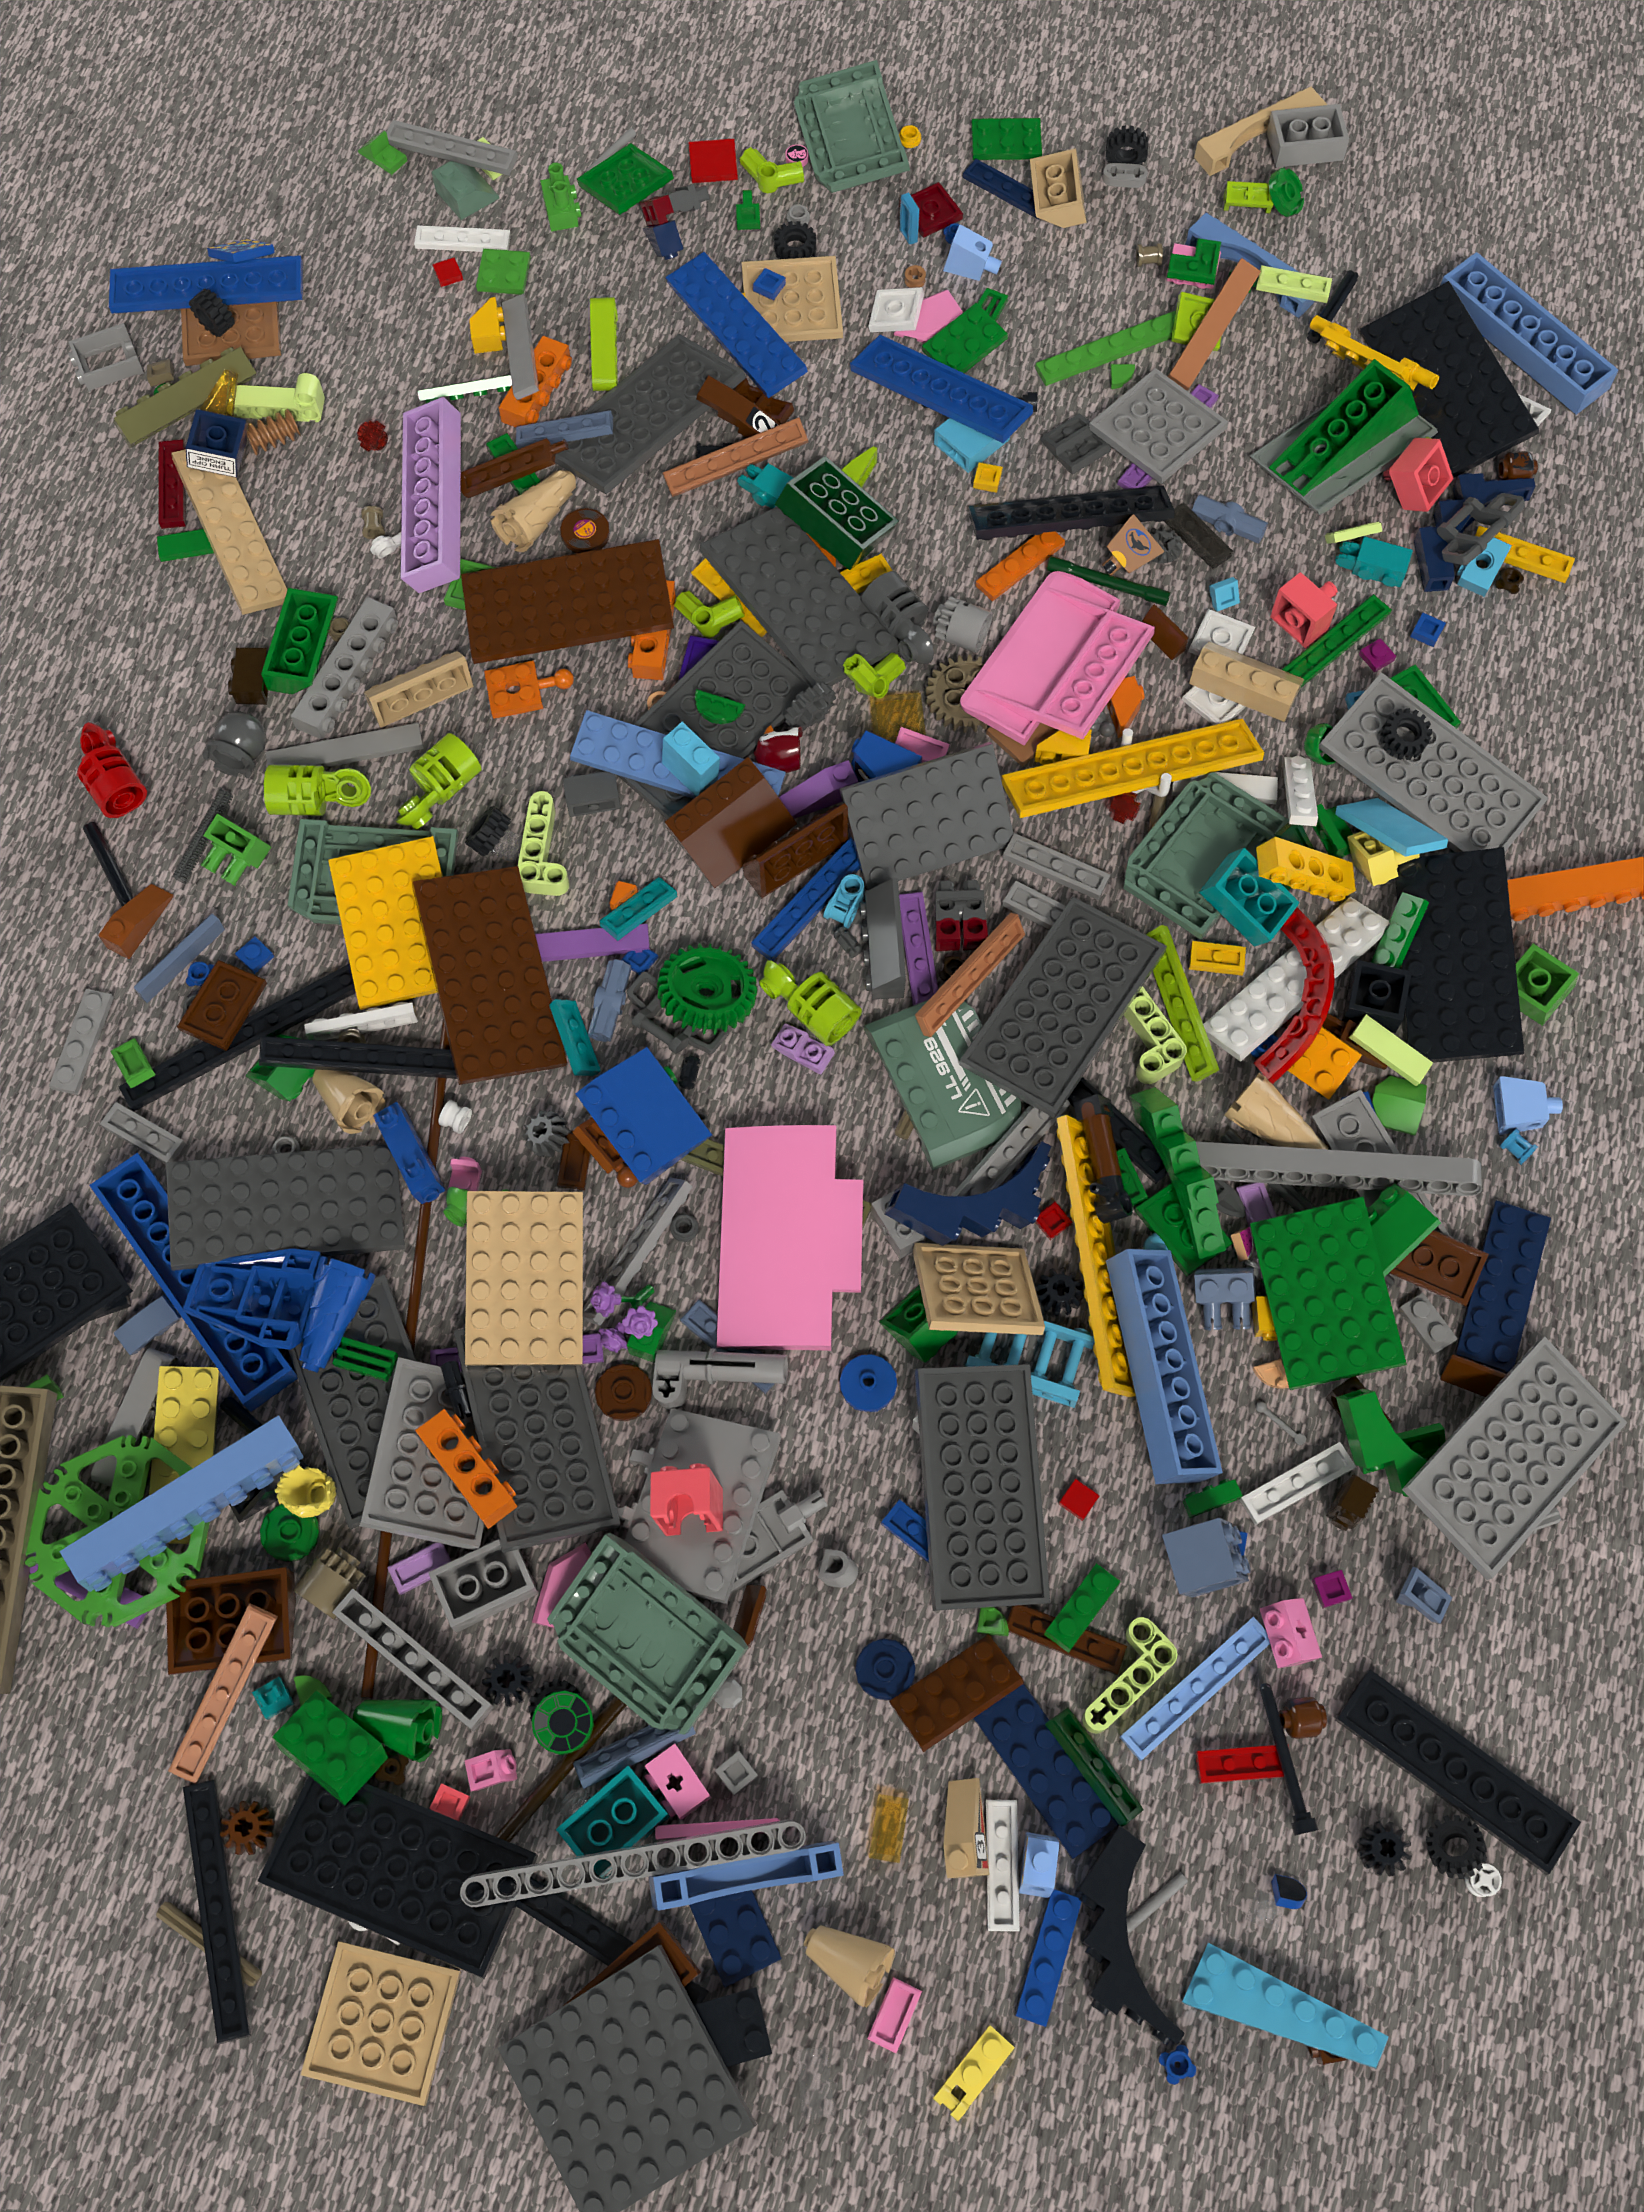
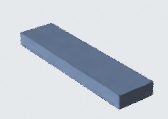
(567, 428)
(179, 958)
(703, 1324)
(625, 1753)

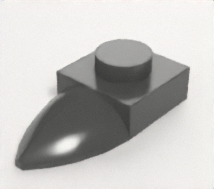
(1229, 1200)

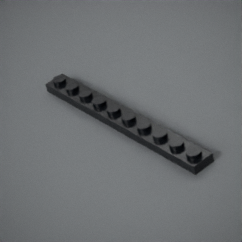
(267, 1022)

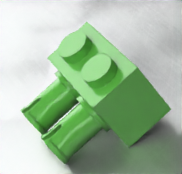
(559, 199)
(228, 839)

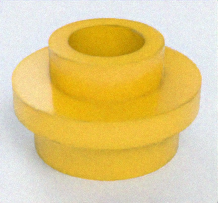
(910, 136)

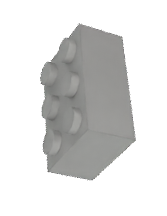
(1307, 135)
(482, 1584)

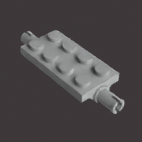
(776, 1535)

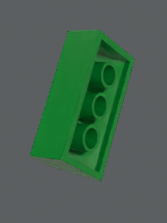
(298, 641)
(1398, 1225)

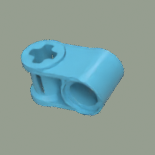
(844, 905)

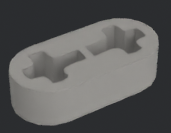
(1124, 175)

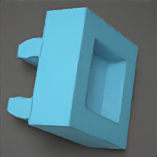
(1224, 594)

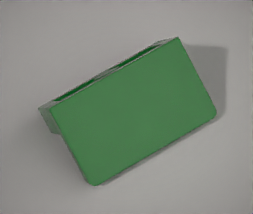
(1332, 832)

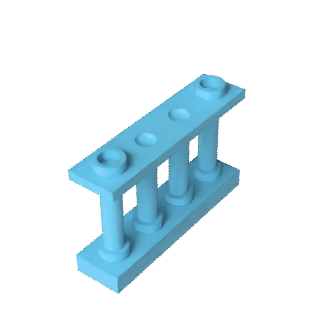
(1063, 1391)

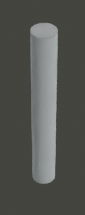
(618, 145)
(1155, 1901)

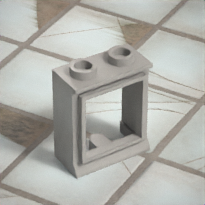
(98, 343)

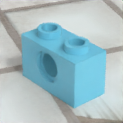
(1479, 579)

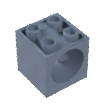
(1206, 1557)

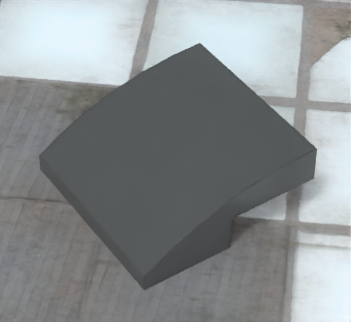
(1075, 444)

